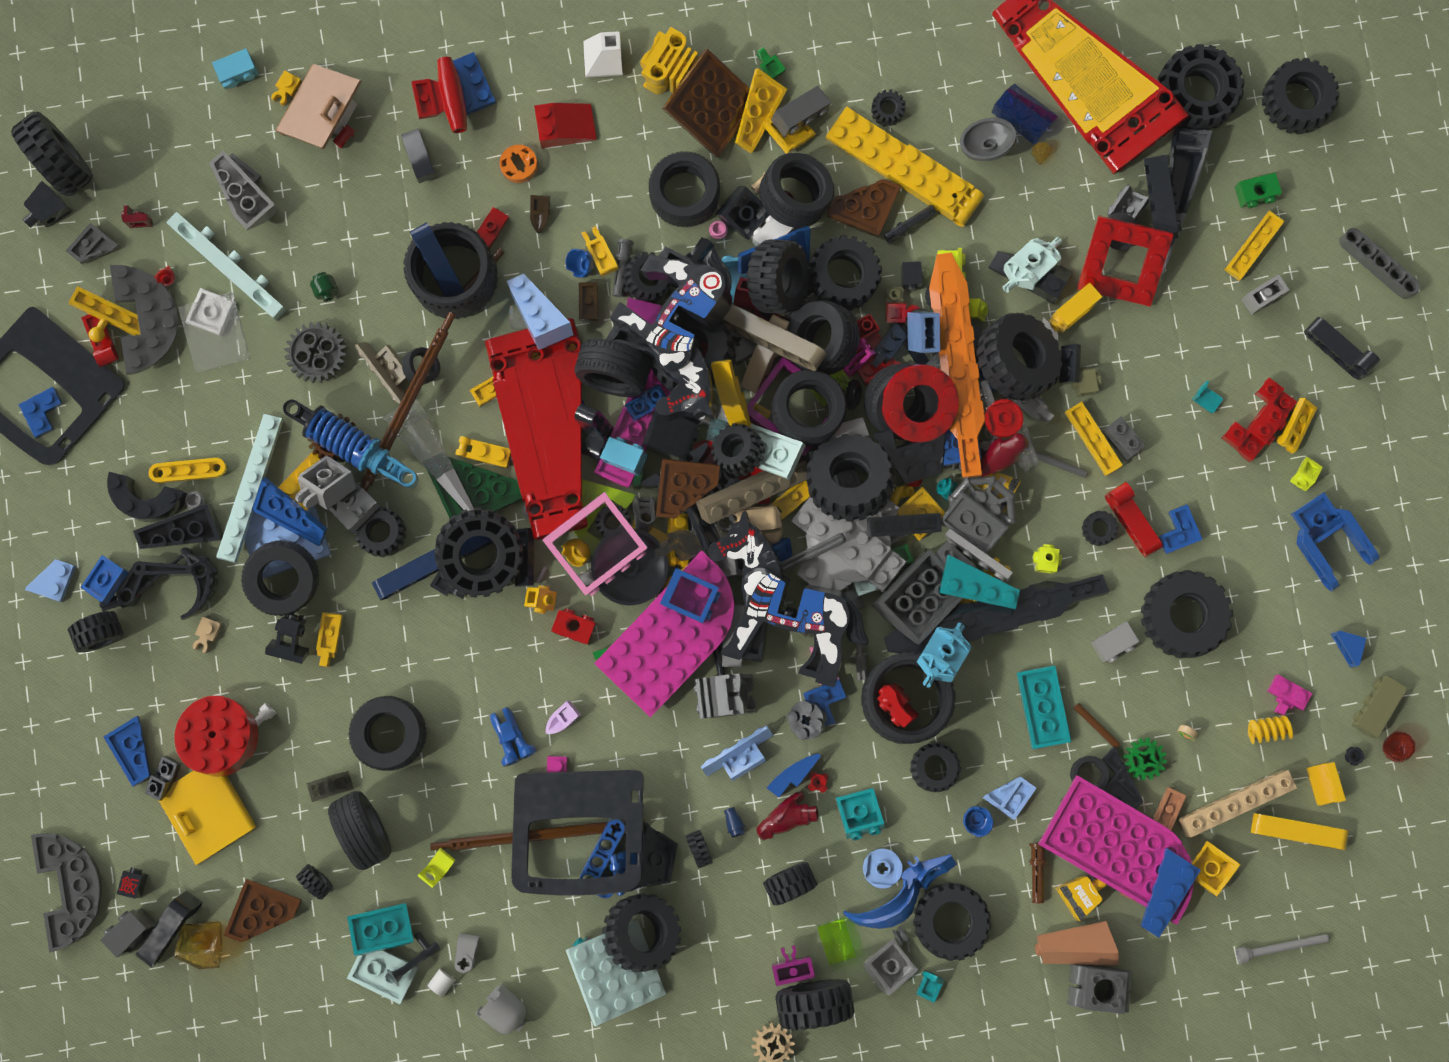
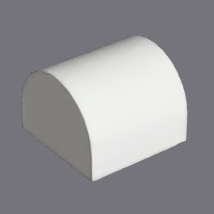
(441, 982)

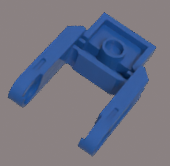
(1318, 521)

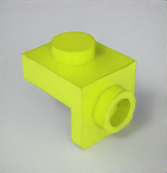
(978, 309)

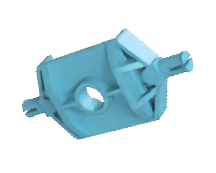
(939, 664)

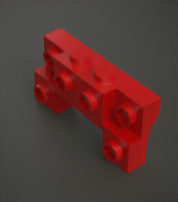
(1269, 419)
(897, 702)

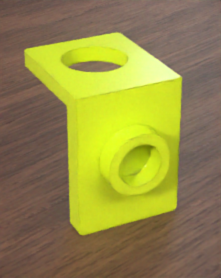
(437, 867)

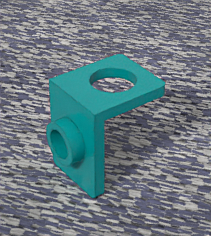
(1207, 398)

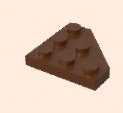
(865, 207)
(683, 485)
(260, 910)

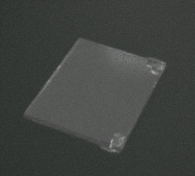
(214, 332)

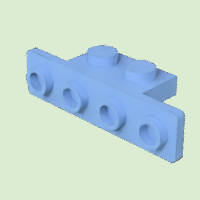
(740, 757)

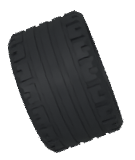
(474, 298)
(945, 708)

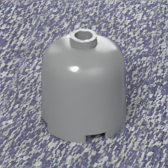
(503, 1011)

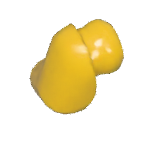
(901, 492)

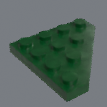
(482, 487)

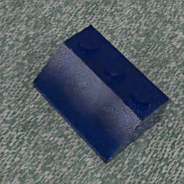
(1024, 113)

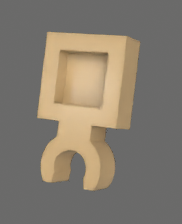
(207, 631)

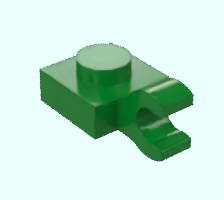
(770, 65)

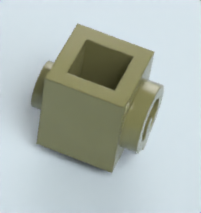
(1088, 383)

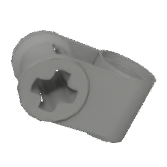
(466, 948)

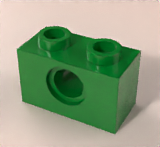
(1267, 184)

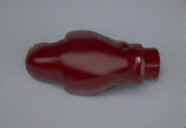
(1002, 454)
(787, 817)

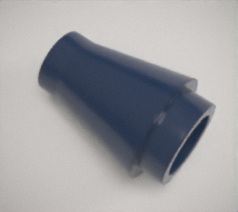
(734, 823)

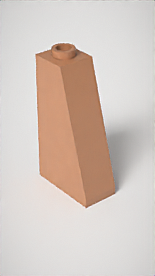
(1079, 945)

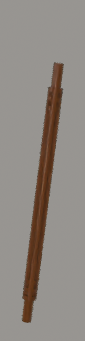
(412, 393)
(534, 835)

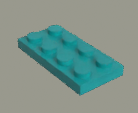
(1043, 707)

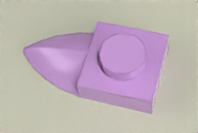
(562, 718)

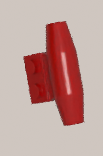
(442, 96)

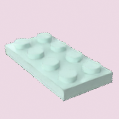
(780, 452)

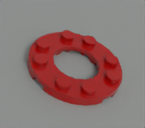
(898, 388)

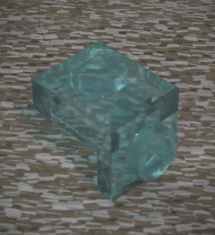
(714, 428)

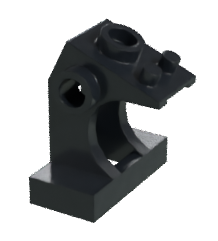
(291, 626)

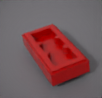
(492, 226)

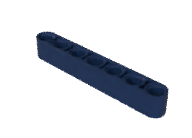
(420, 569)

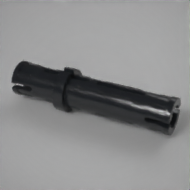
(903, 228)

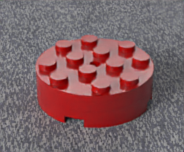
(216, 736)

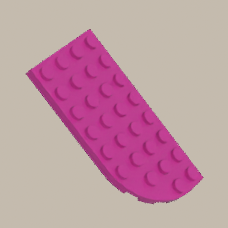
(666, 646)
(1112, 842)

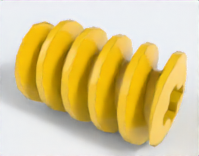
(1269, 727)

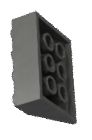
(914, 598)

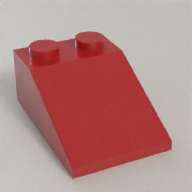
(564, 124)

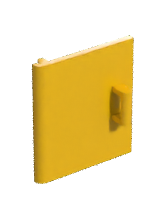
(206, 814)

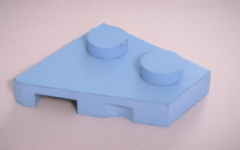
(1011, 796)

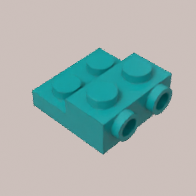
(860, 814)

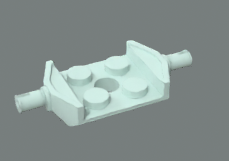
(1026, 273)

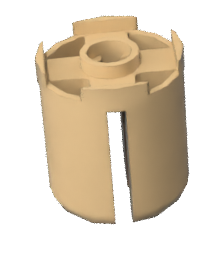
(766, 519)

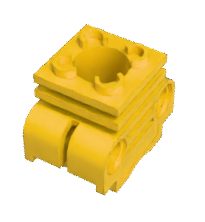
(667, 62)

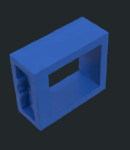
(714, 596)

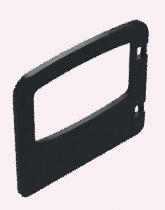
(69, 366)
(577, 796)

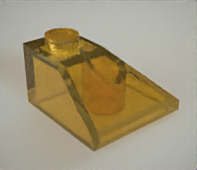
(200, 945)

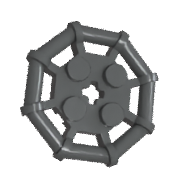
(988, 497)

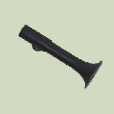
(428, 950)

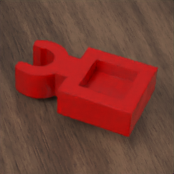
(897, 311)

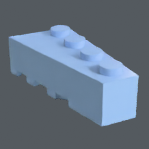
(539, 314)

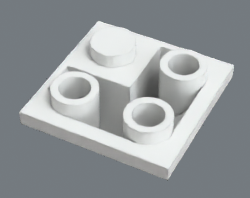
(603, 55)

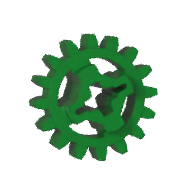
(1149, 751)

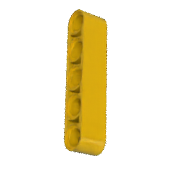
(1299, 831)

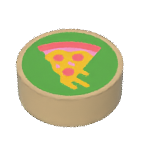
(1187, 732)

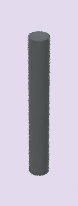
(1060, 464)

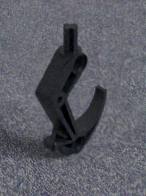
(138, 580)

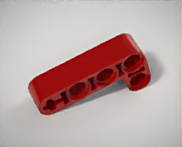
(1132, 519)

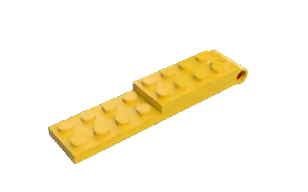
(906, 167)

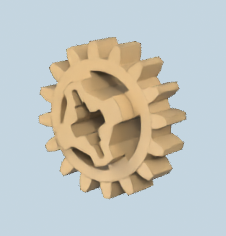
(763, 1041)

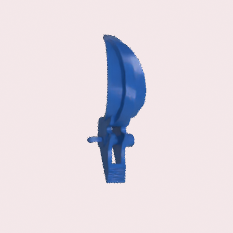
(902, 906)

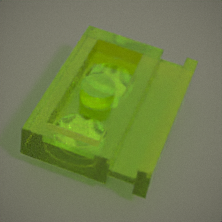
(836, 941)

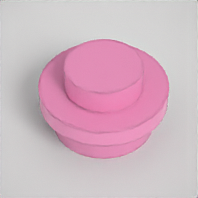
(718, 229)

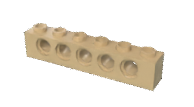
(1237, 803)

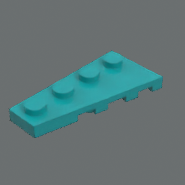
(970, 583)

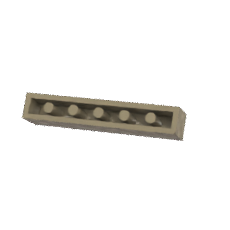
(747, 493)

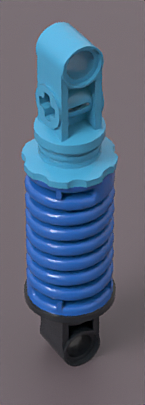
(348, 442)

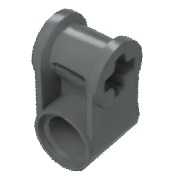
(644, 510)

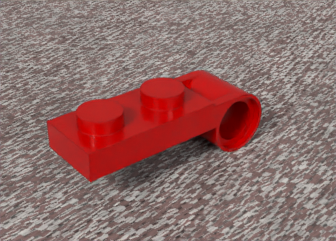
(104, 351)

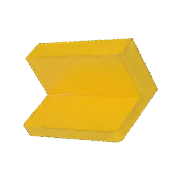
(1325, 783)

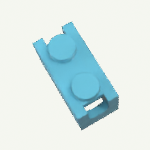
(235, 69)
(624, 455)

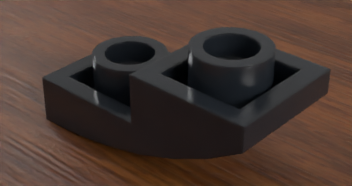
(161, 782)

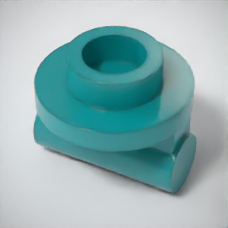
(946, 487)

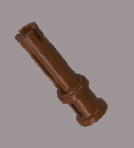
(1038, 862)

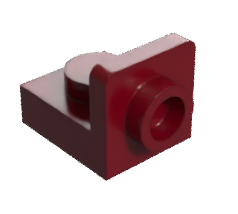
(135, 220)

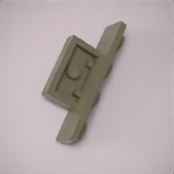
(387, 367)

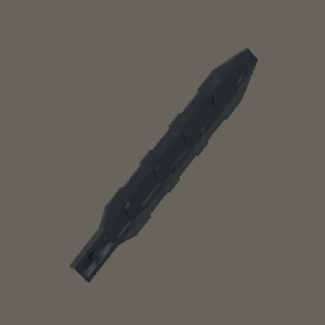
(1035, 603)

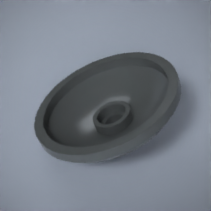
(988, 139)

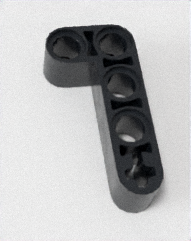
(1340, 349)
(597, 429)
(167, 928)

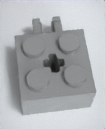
(324, 483)

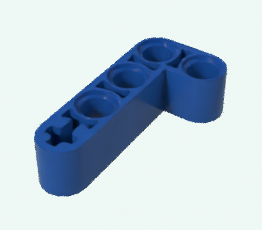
(602, 852)

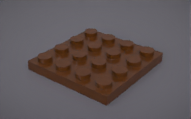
(709, 103)

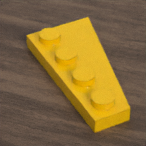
(760, 107)

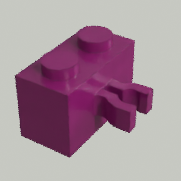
(792, 970)

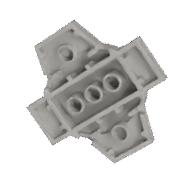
(855, 560)

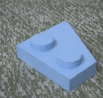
(53, 580)

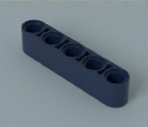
(436, 261)

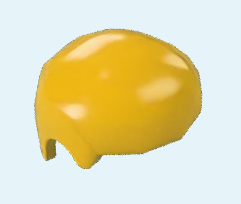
(576, 552)

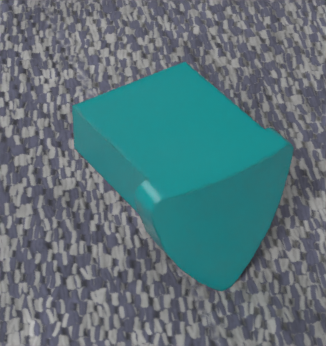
(930, 986)

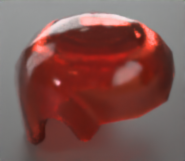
(1398, 747)

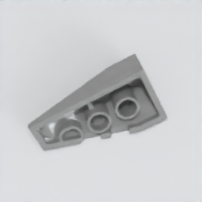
(243, 196)

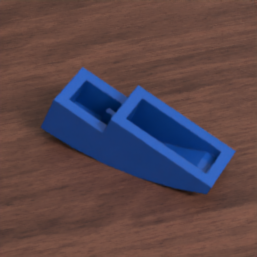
(793, 774)

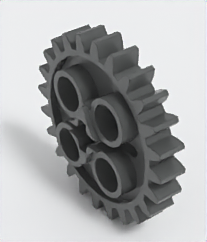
(299, 347)

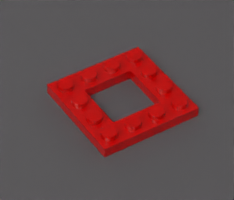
(1111, 229)

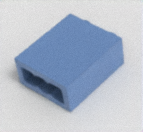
(923, 331)

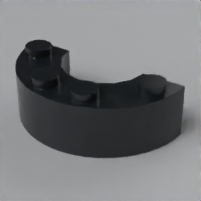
(153, 510)

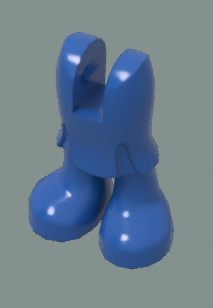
(508, 733)

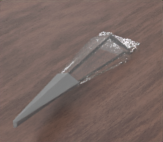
(425, 445)

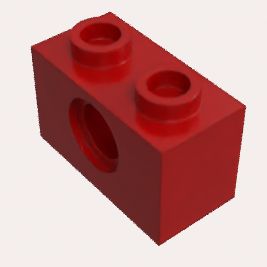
(582, 635)

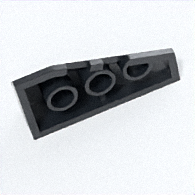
(1048, 287)

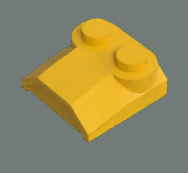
(1215, 868)

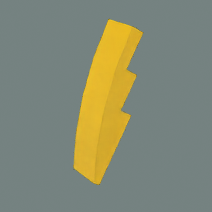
(729, 392)

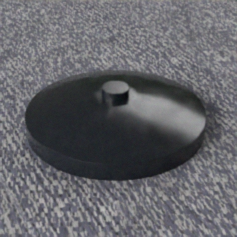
(637, 582)

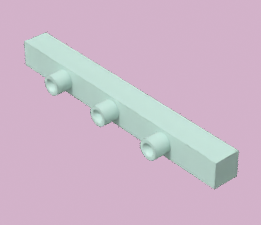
(227, 265)

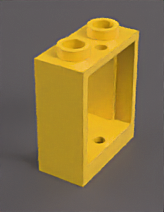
(1074, 309)

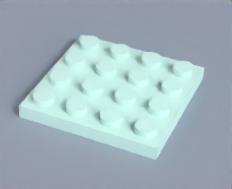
(608, 987)

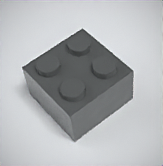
(128, 932)

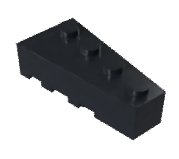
(1161, 195)
(189, 527)

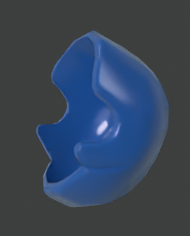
(579, 262)
(978, 821)

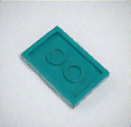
(380, 929)

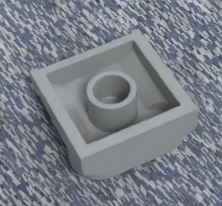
(889, 967)

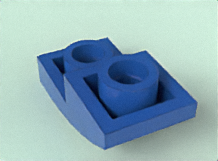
(645, 403)

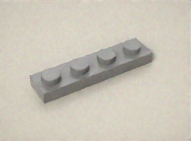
(984, 560)

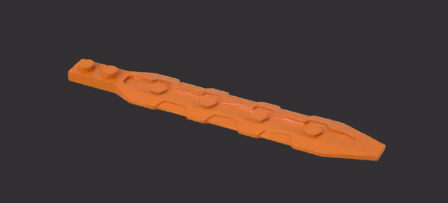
(957, 357)

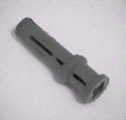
(622, 258)

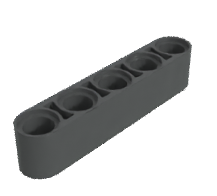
(1389, 265)

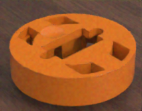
(518, 176)

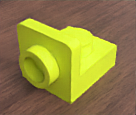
(1306, 474)

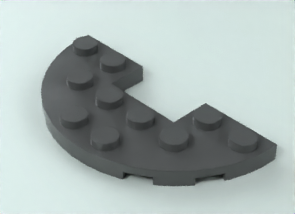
(155, 317)
(78, 885)

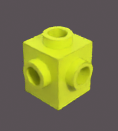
(1042, 564)

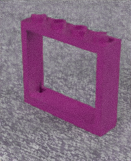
(759, 420)

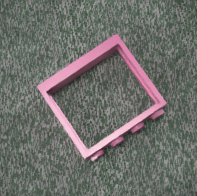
(609, 575)

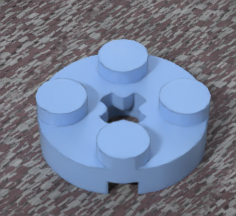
(875, 859)

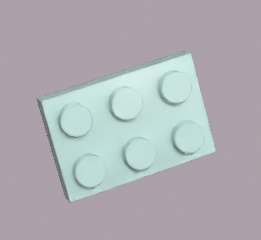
(371, 973)

